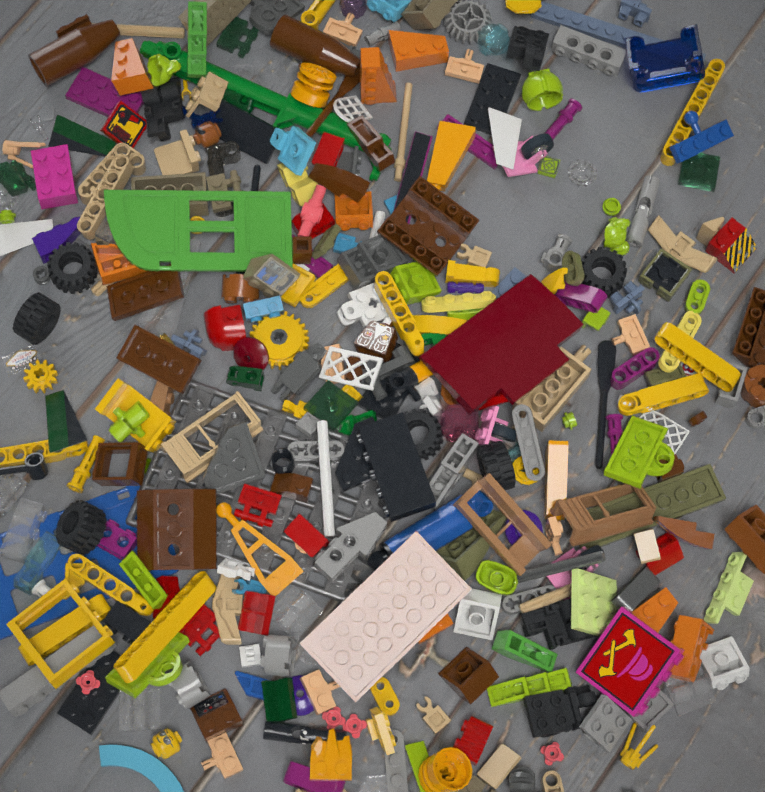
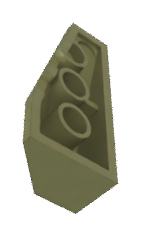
(469, 549)

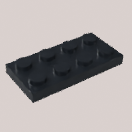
(494, 91)
(90, 709)

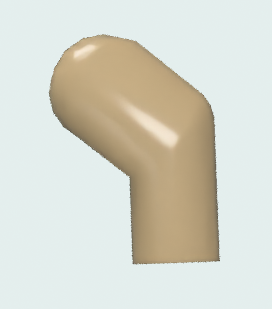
(471, 475)

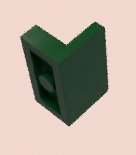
(279, 700)

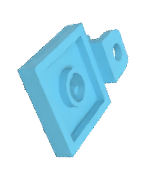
(295, 148)

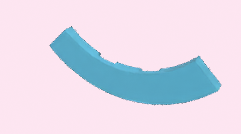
(140, 762)

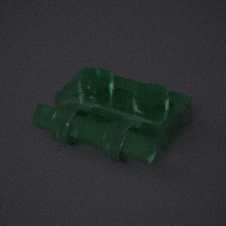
(232, 35)
(15, 178)

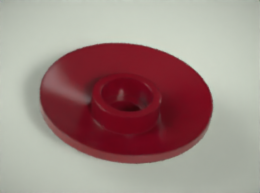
(254, 349)

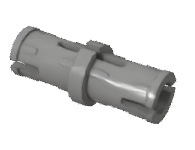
(381, 33)

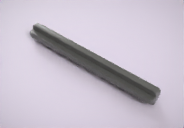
(562, 566)

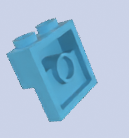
(261, 308)

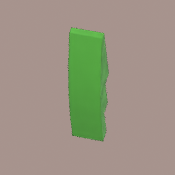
(196, 39)

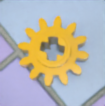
(37, 371)

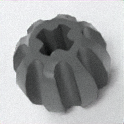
(522, 780)

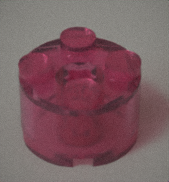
(457, 421)

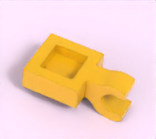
(297, 410)

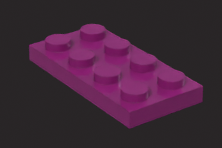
(99, 93)

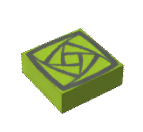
(549, 166)

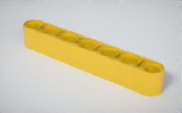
(694, 104)
(164, 627)

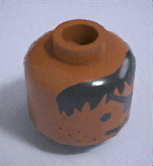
(207, 134)

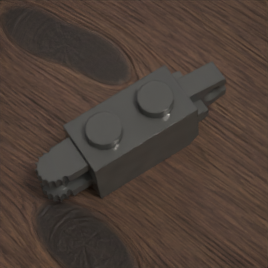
(300, 372)

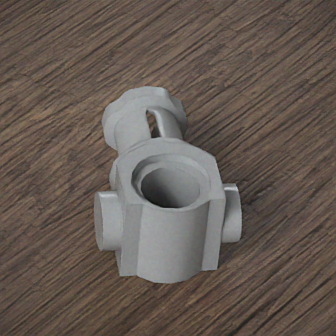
(556, 253)

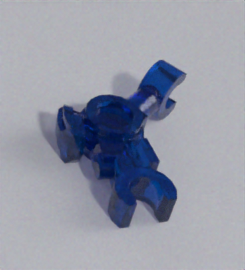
(199, 119)

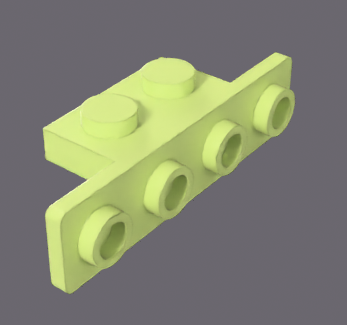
(731, 590)

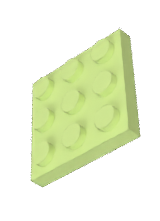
(592, 602)

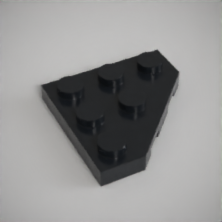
(352, 467)

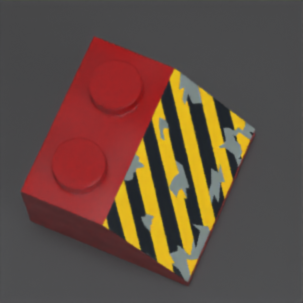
(732, 245)

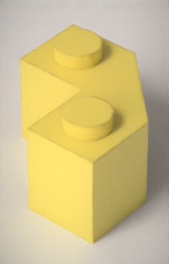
(300, 186)

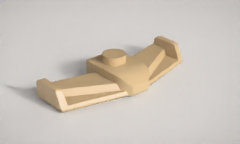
(680, 246)
(227, 606)

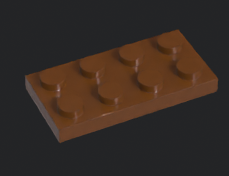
(144, 292)
(159, 359)

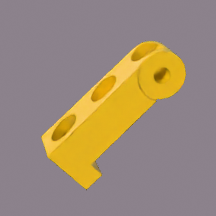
(472, 274)

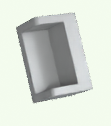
(730, 399)

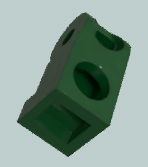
(246, 377)

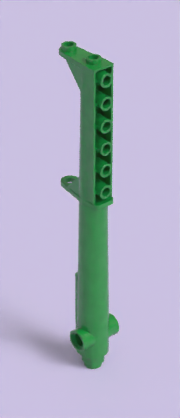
(287, 109)

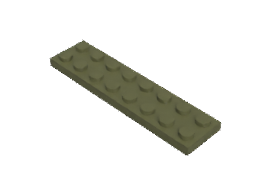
(671, 497)

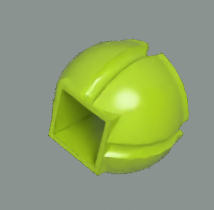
(542, 90)

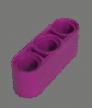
(582, 297)
(638, 361)
(299, 777)

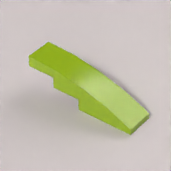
(517, 689)

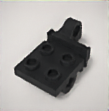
(528, 45)
(162, 107)
(555, 623)
(557, 710)

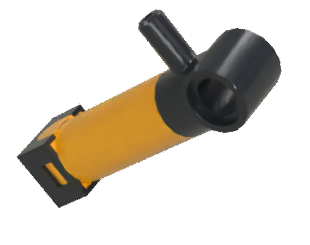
(407, 379)

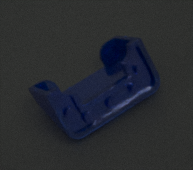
(666, 62)

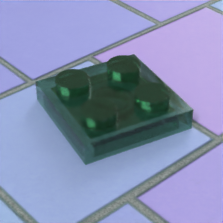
(700, 172)

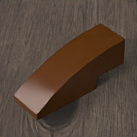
(371, 143)
(339, 181)

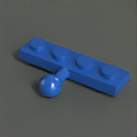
(701, 140)

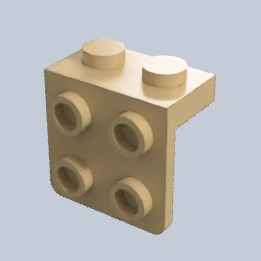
(208, 93)
(178, 156)

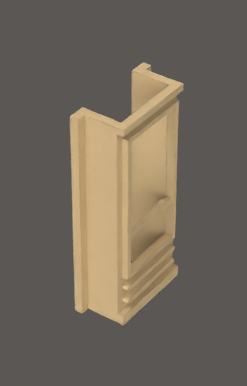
(185, 455)

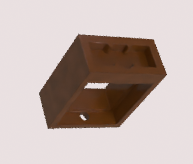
(135, 468)

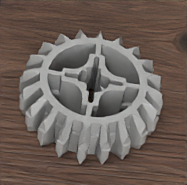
(456, 20)

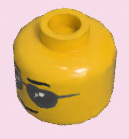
(166, 743)

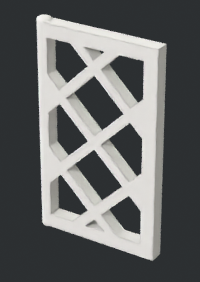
(346, 354)

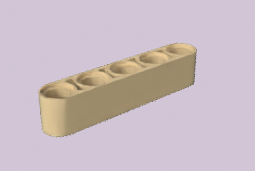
(96, 202)

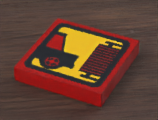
(124, 125)

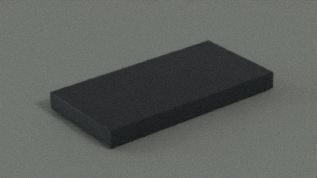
(246, 130)
(389, 405)

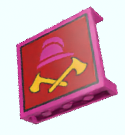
(630, 662)

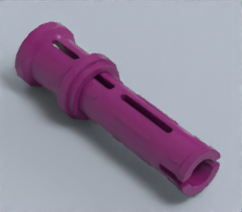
(565, 116)
(615, 429)

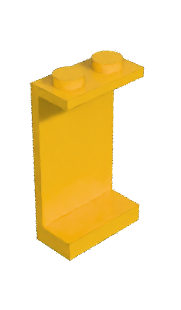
(124, 397)

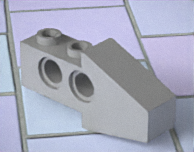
(452, 468)
(364, 533)

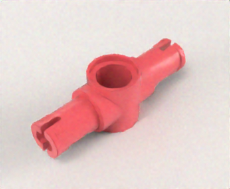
(312, 211)

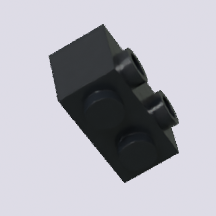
(126, 622)

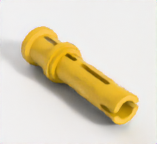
(81, 474)

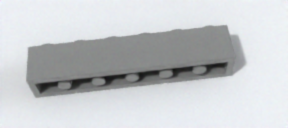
(34, 686)

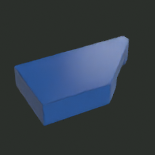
(251, 685)

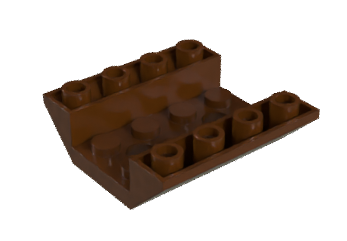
(434, 218)
(751, 337)
(191, 529)

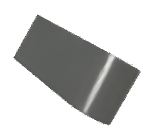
(636, 589)

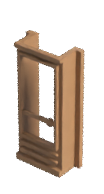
(587, 529)
(526, 546)

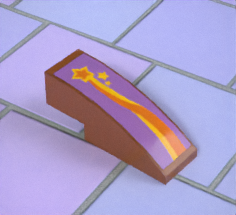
(685, 532)

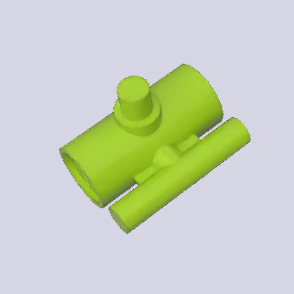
(129, 422)

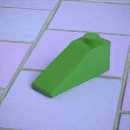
(524, 650)

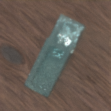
(37, 563)

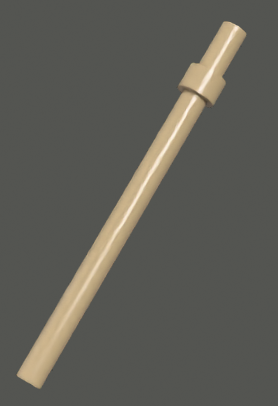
(400, 161)

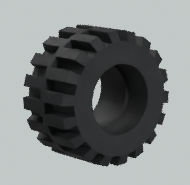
(69, 254)
(608, 260)
(36, 318)
(433, 442)
(496, 460)
(81, 527)

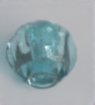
(493, 39)

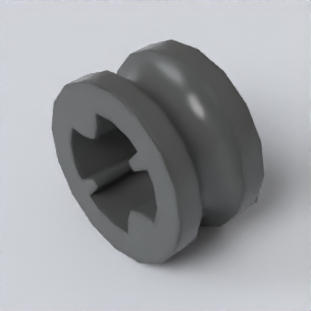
(39, 270)

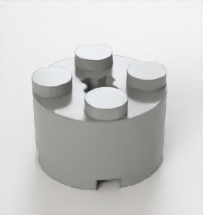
(279, 655)
(189, 686)

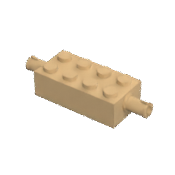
(555, 391)

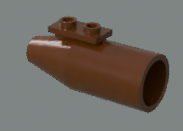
(313, 47)
(74, 48)

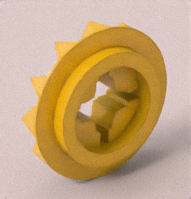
(521, 476)

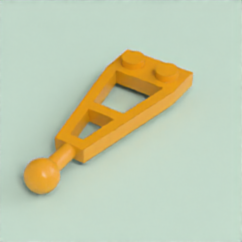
(283, 575)

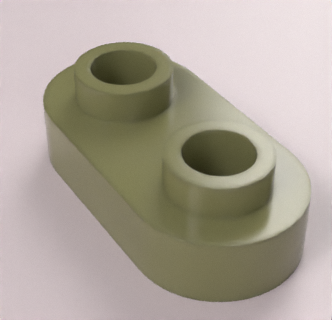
(575, 269)

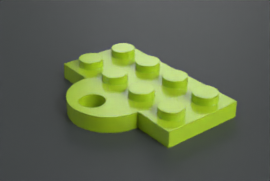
(640, 453)
(155, 672)

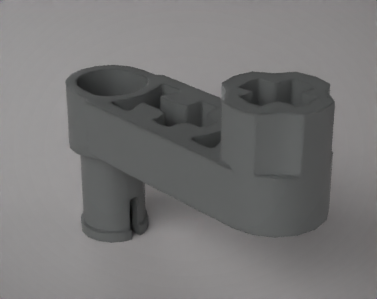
(401, 361)

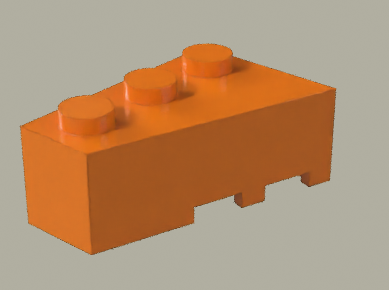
(417, 49)

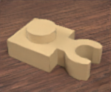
(476, 257)
(434, 718)

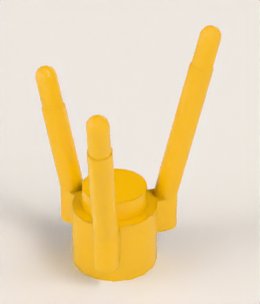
(631, 757)

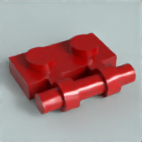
(257, 499)
(197, 626)

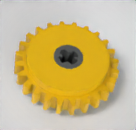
(286, 328)

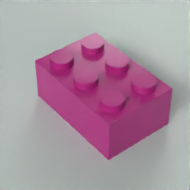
(54, 176)

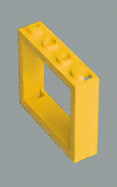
(40, 607)

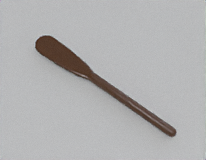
(347, 85)

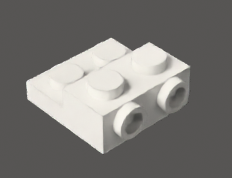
(724, 663)

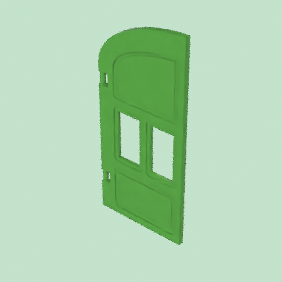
(157, 228)

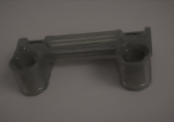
(222, 158)

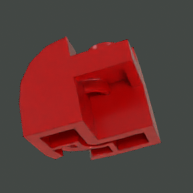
(224, 326)

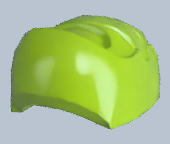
(496, 577)

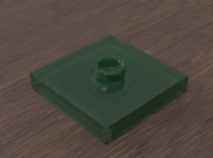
(331, 405)

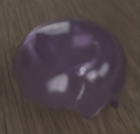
(355, 7)

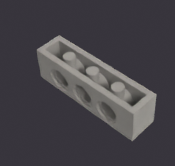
(583, 43)

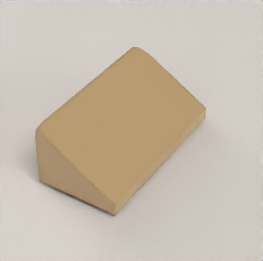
(709, 230)
(498, 766)

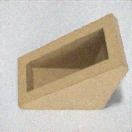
(647, 546)

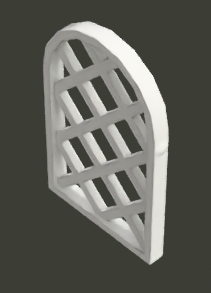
(674, 424)

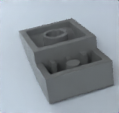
(368, 259)

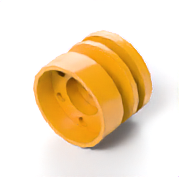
(313, 85)
(445, 771)

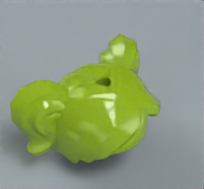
(161, 69)
(616, 234)

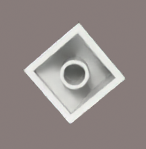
(478, 614)

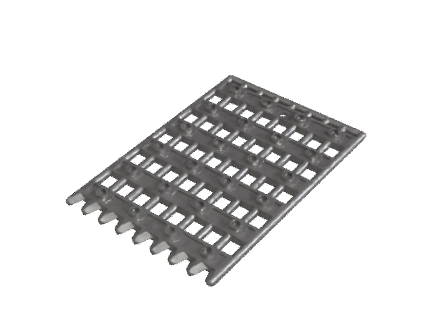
(265, 445)

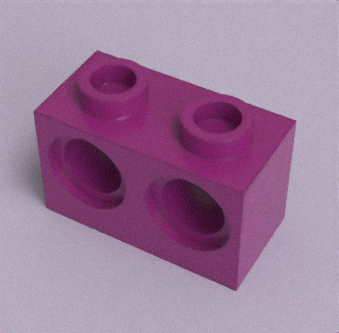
(111, 543)

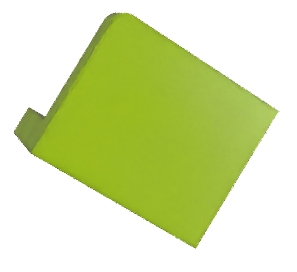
(596, 320)

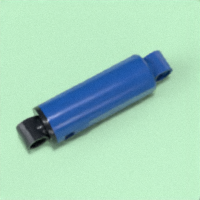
(436, 528)

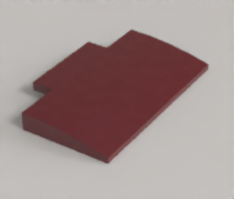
(504, 346)

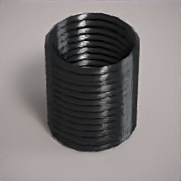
(282, 453)

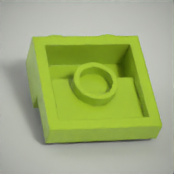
(415, 282)

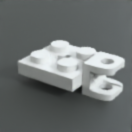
(359, 308)

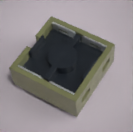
(665, 274)

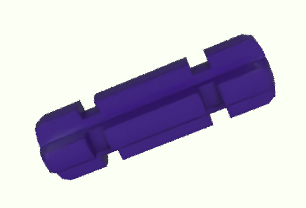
(464, 287)

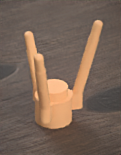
(13, 148)

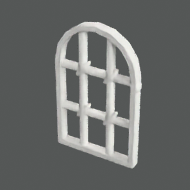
(342, 106)

